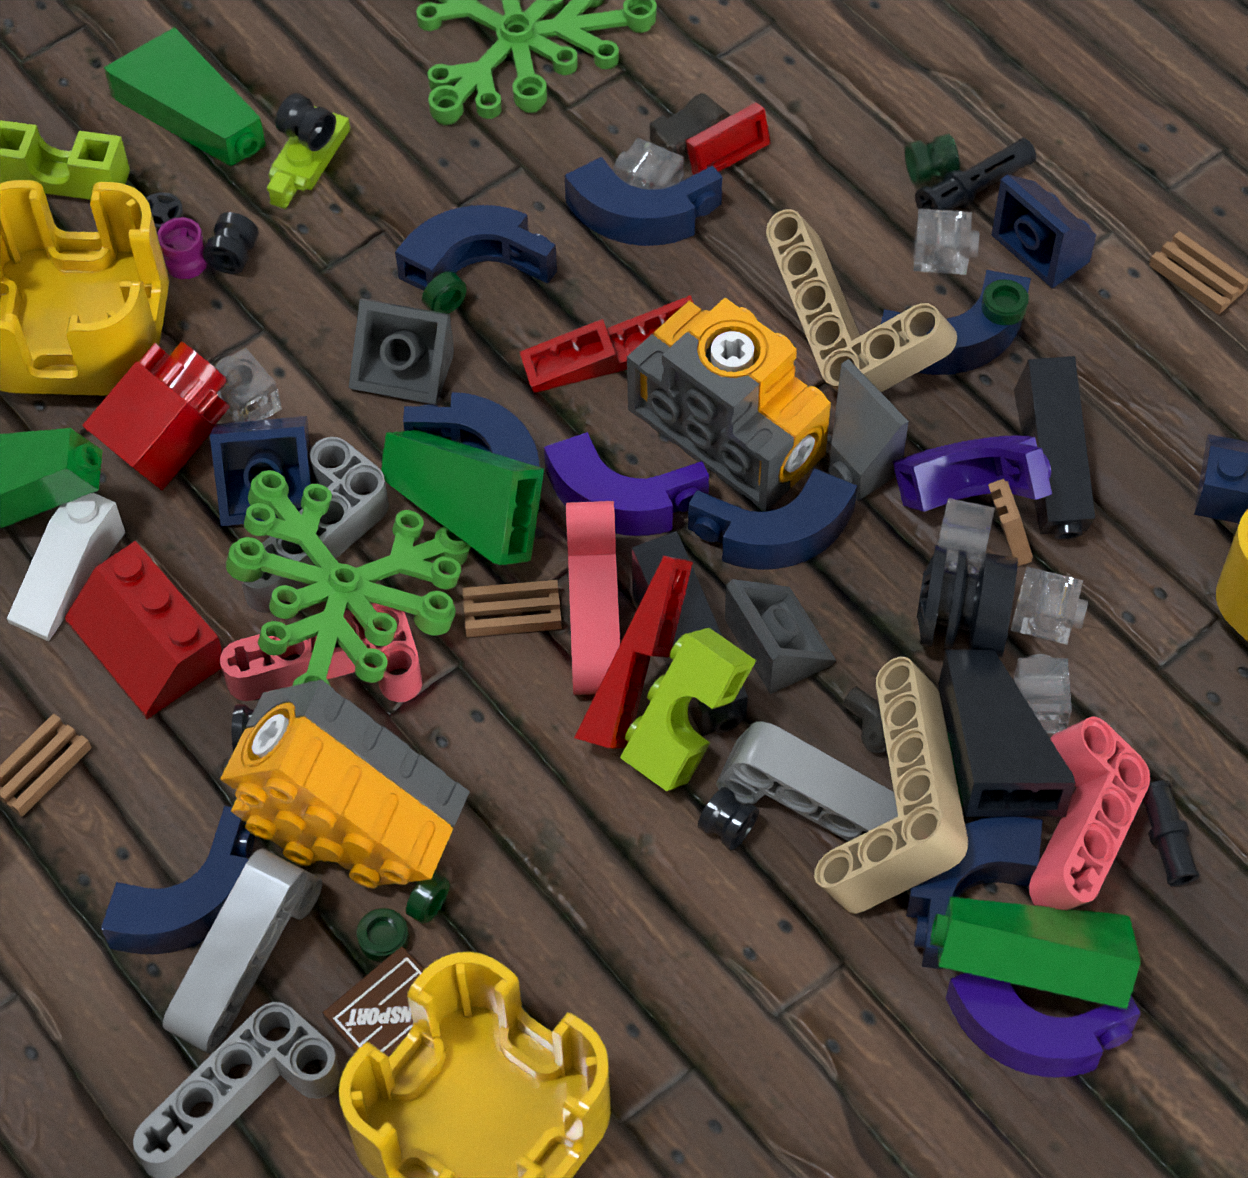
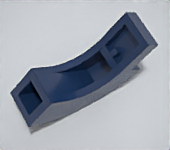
(640, 214)
(470, 237)
(977, 337)
(476, 424)
(781, 535)
(997, 852)
(180, 915)

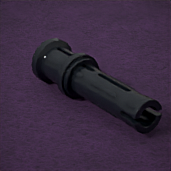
(961, 187)

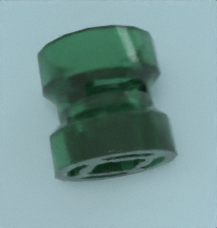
(931, 158)

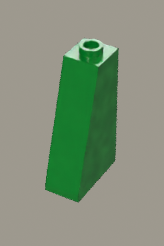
(187, 97)
(45, 471)
(469, 491)
(1040, 948)

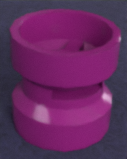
(182, 247)

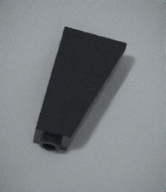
(1052, 413)
(693, 617)
(997, 742)

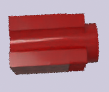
(160, 412)

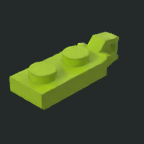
(300, 167)

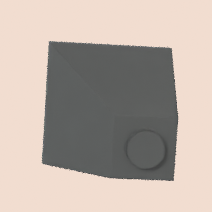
(865, 433)

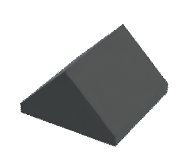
(401, 351)
(775, 633)

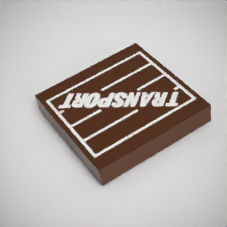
(377, 1005)

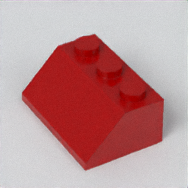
(143, 630)

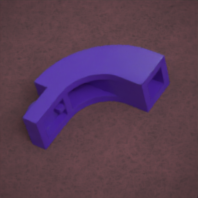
(968, 468)
(640, 505)
(1031, 1040)

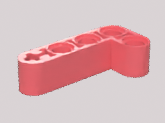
(592, 592)
(259, 678)
(1106, 798)

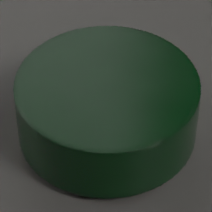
(444, 293)
(1004, 302)
(427, 898)
(382, 934)

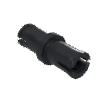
(1169, 834)

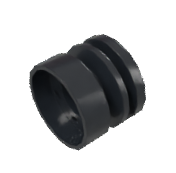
(967, 600)

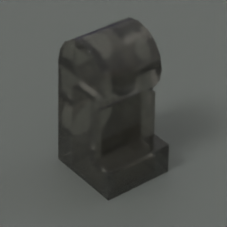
(694, 118)

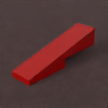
(591, 349)
(648, 635)

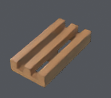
(1203, 268)
(1010, 521)
(512, 601)
(32, 759)

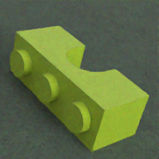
(61, 172)
(663, 740)

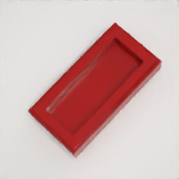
(729, 140)

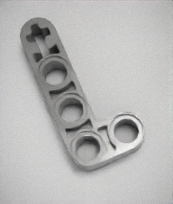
(353, 511)
(806, 781)
(238, 948)
(234, 1096)

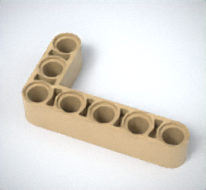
(814, 283)
(930, 821)

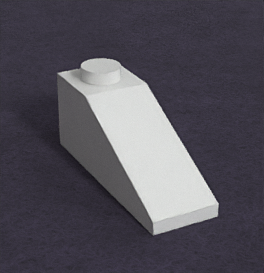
(72, 546)

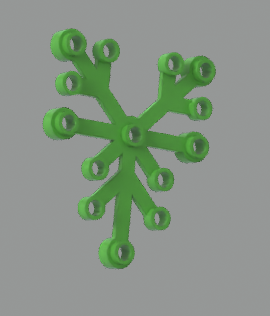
(517, 34)
(339, 583)

